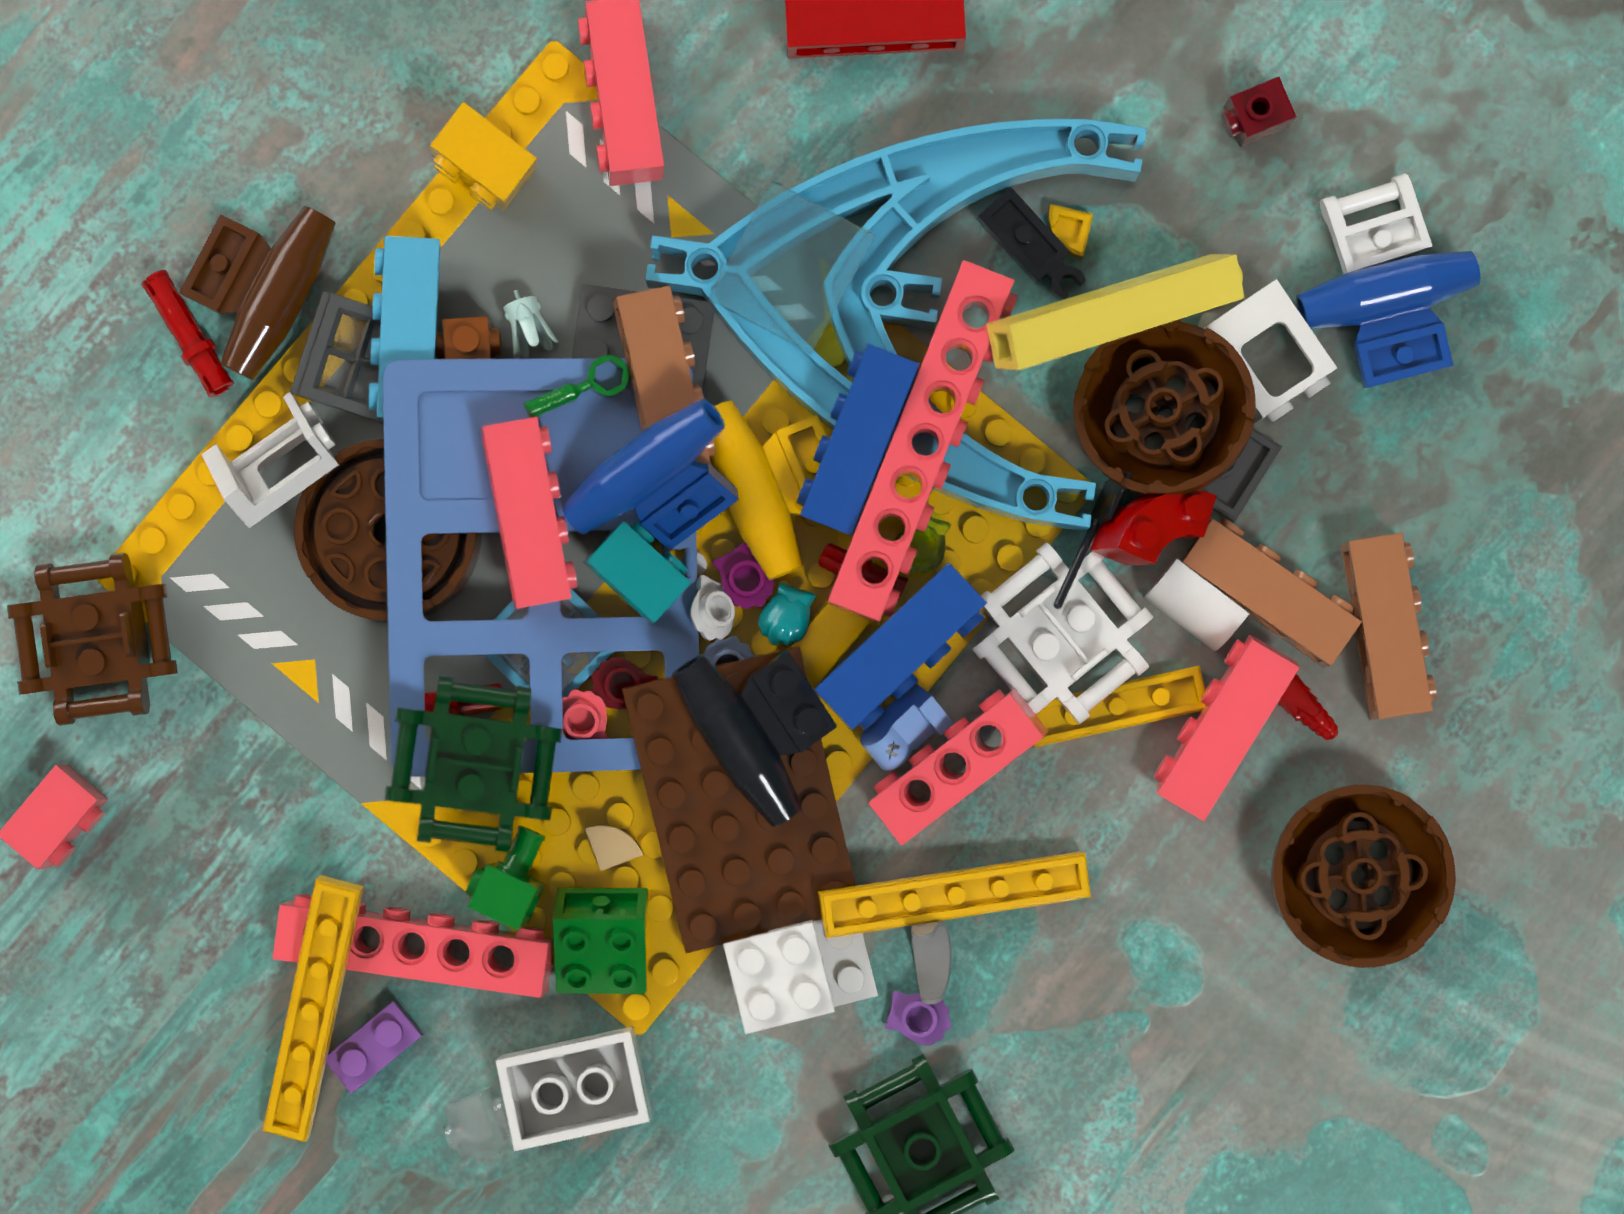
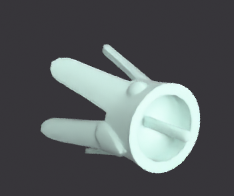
(527, 325)

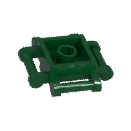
(473, 764)
(921, 1144)

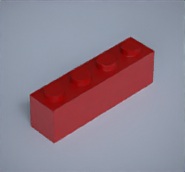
(873, 27)

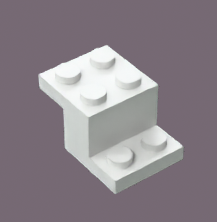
(797, 974)

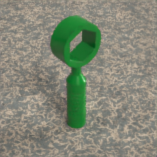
(570, 392)

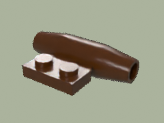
(258, 283)

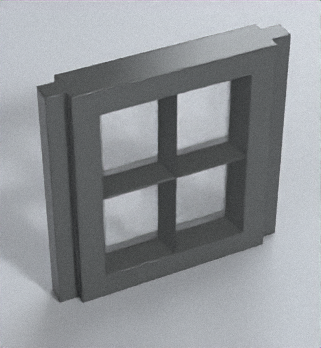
(338, 357)

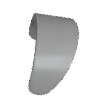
(932, 959)

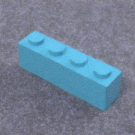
(405, 306)

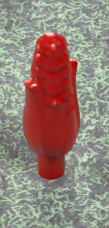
(1304, 707)

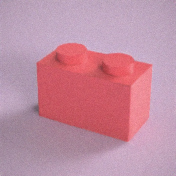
(54, 818)

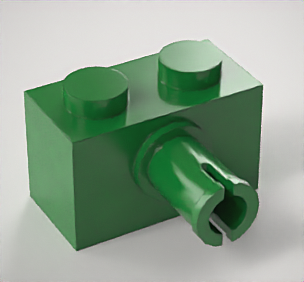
(505, 888)

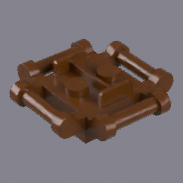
(93, 639)

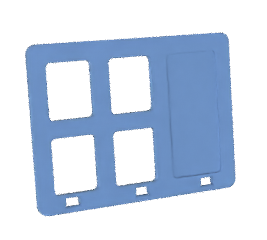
(443, 485)

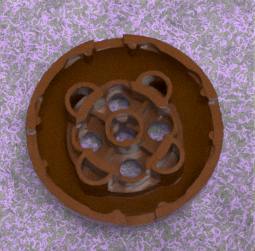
(1140, 366)
(1416, 870)

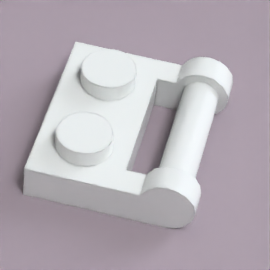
(1379, 238)

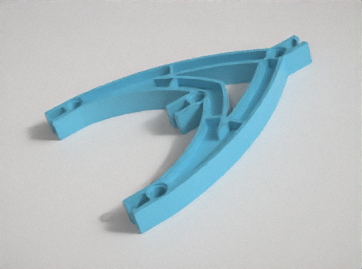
(918, 189)

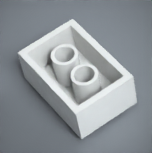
(574, 1088)

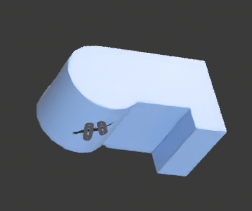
(904, 728)

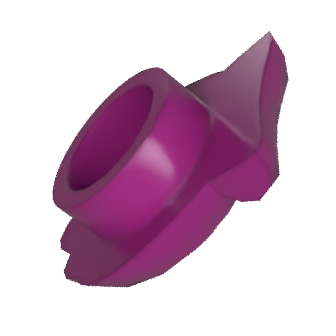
(743, 578)

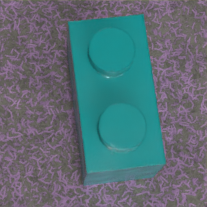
(638, 570)

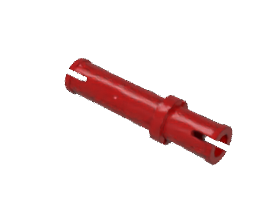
(196, 348)

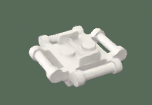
(1063, 641)

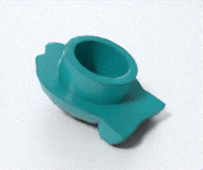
(786, 615)

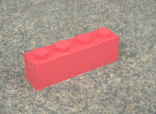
(623, 91)
(526, 512)
(1226, 726)

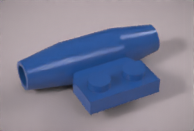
(1393, 313)
(658, 479)

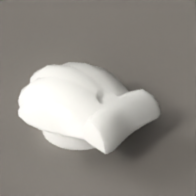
(711, 610)

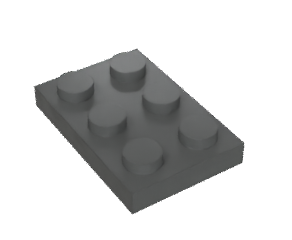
(599, 334)

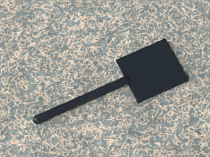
(1101, 513)

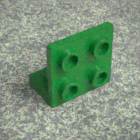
(600, 940)

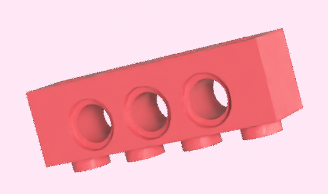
(907, 815)

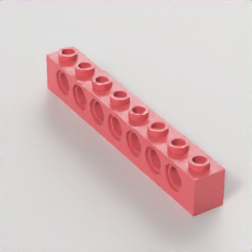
(972, 288)

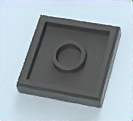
(1244, 476)

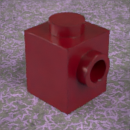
(1258, 112)

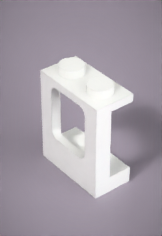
(1254, 316)
(242, 479)

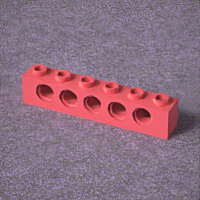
(530, 948)

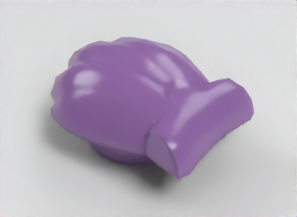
(917, 1020)

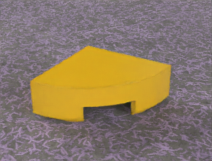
(1070, 228)

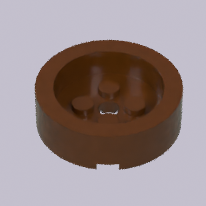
(340, 545)

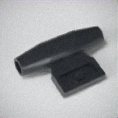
(753, 728)

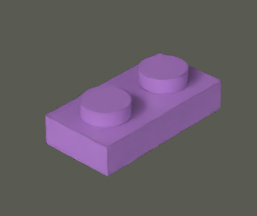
(373, 1046)

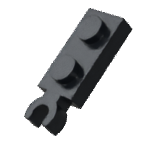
(1029, 241)

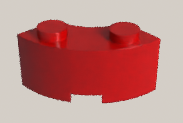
(1150, 523)

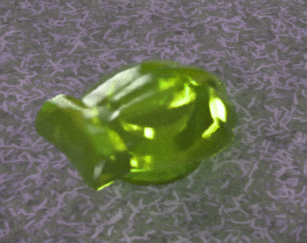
(929, 545)

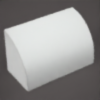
(1196, 605)

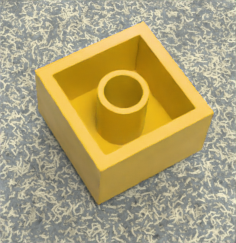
(482, 157)

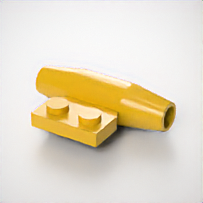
(767, 484)

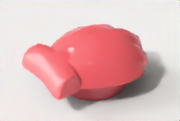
(584, 715)

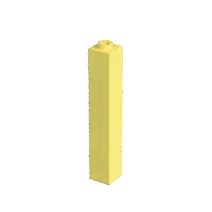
(1115, 311)

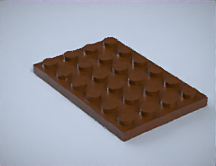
(720, 856)

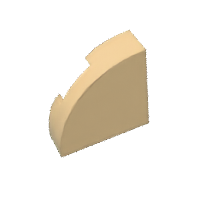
(612, 846)

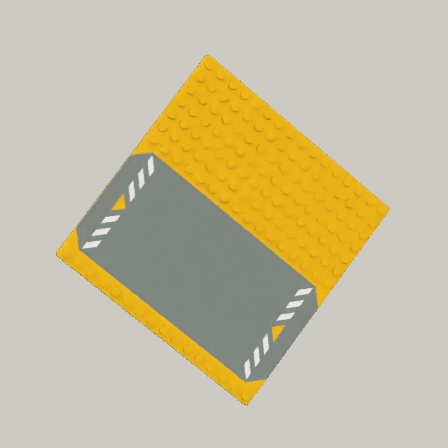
(323, 674)

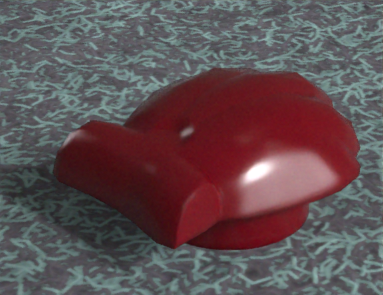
(614, 676)

